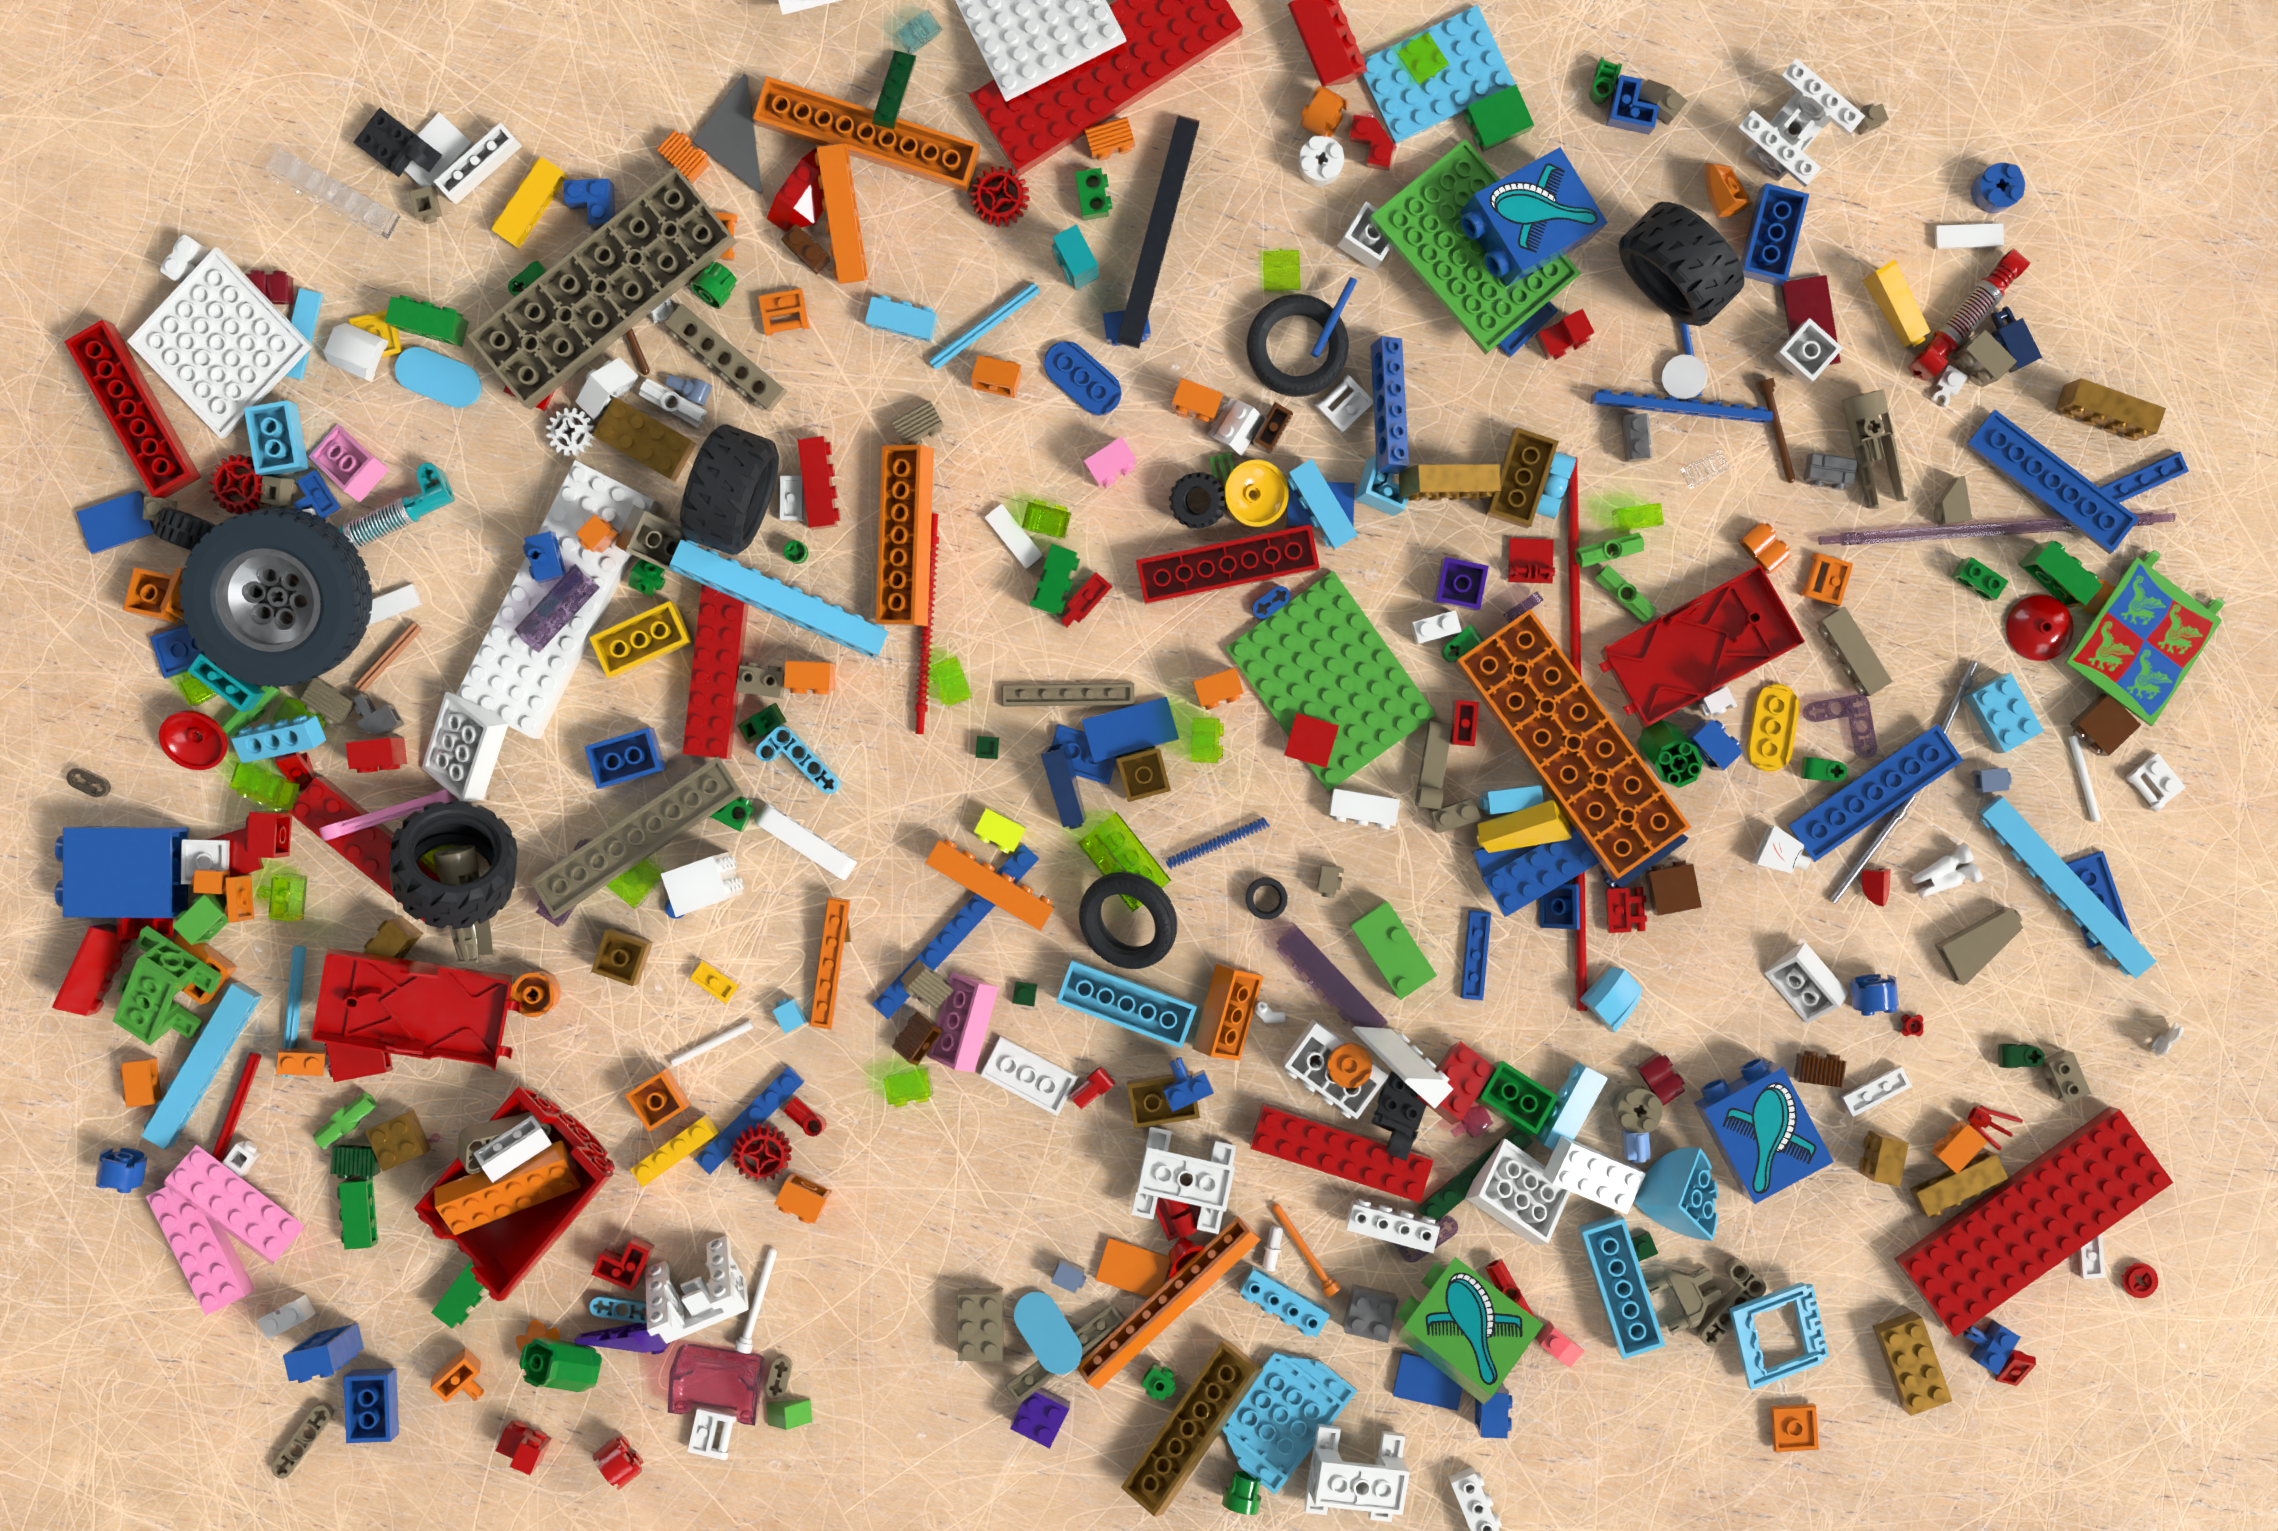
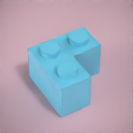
(1379, 491)

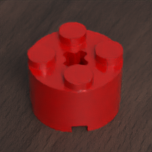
(618, 1462)

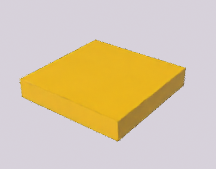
(375, 324)

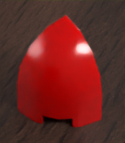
(1876, 885)

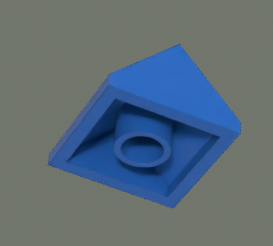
(1560, 907)

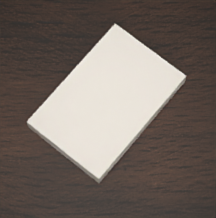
(446, 140)

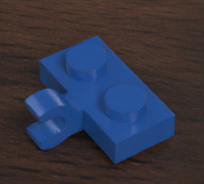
(317, 495)

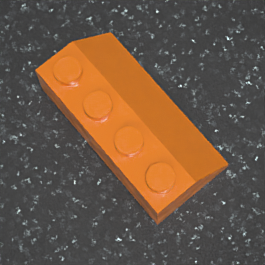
(1227, 1012)

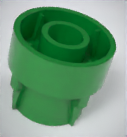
(714, 285)
(1242, 1494)

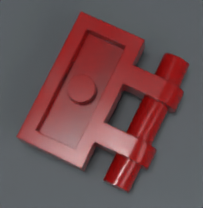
(1618, 909)

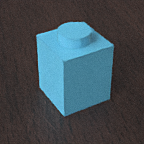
(789, 1014)

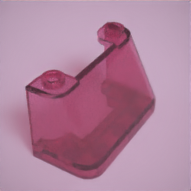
(717, 1380)

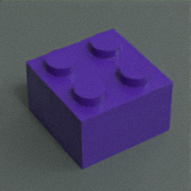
(1460, 584)
(1040, 1416)

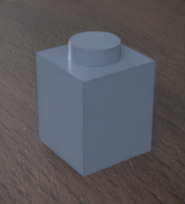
(1992, 780)
(1068, 1275)

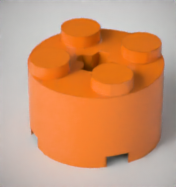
(1324, 112)
(541, 982)

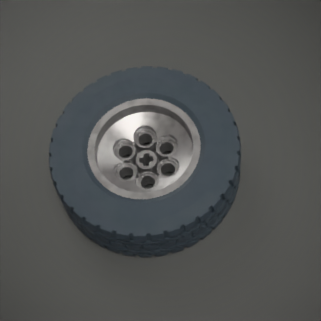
(230, 616)

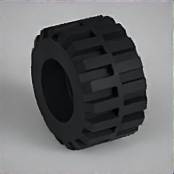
(1179, 500)
(181, 528)

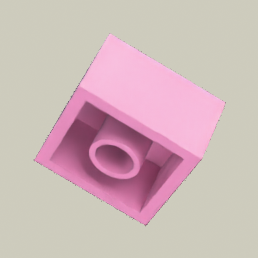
(1110, 463)

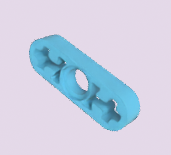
(607, 1301)

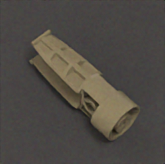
(1866, 410)
(456, 867)

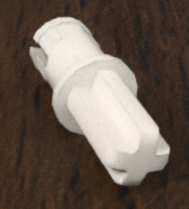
(1272, 1248)

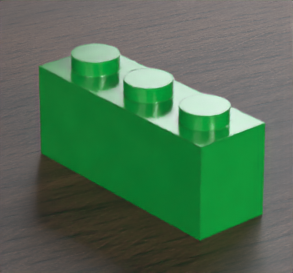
(357, 1213)
(459, 1298)

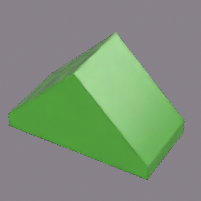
(789, 1413)

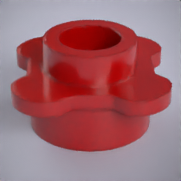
(1918, 1025)

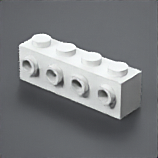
(477, 163)
(1392, 1226)
(1473, 1501)

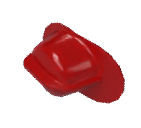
(1181, 1254)

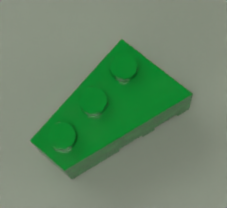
(1055, 580)

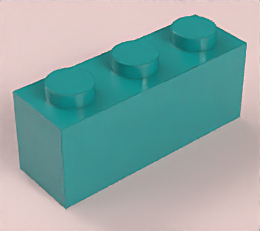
(235, 691)

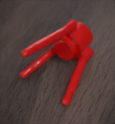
(1980, 1118)

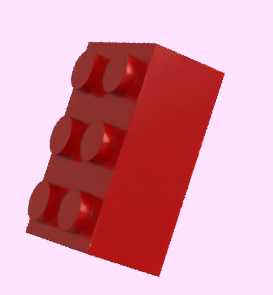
(1467, 1077)

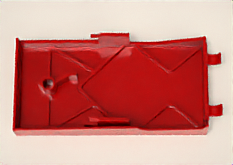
(1701, 646)
(413, 1008)

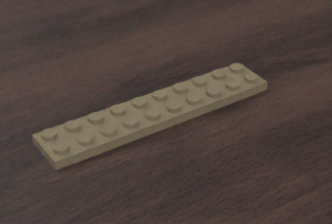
(636, 837)

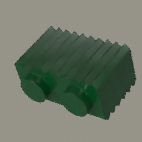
(354, 1160)

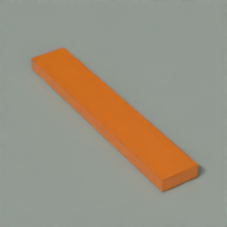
(829, 962)

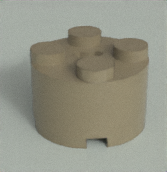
(1643, 1120)

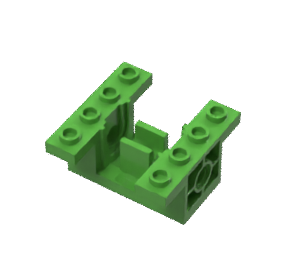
(155, 980)

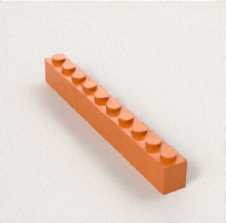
(1168, 1303)

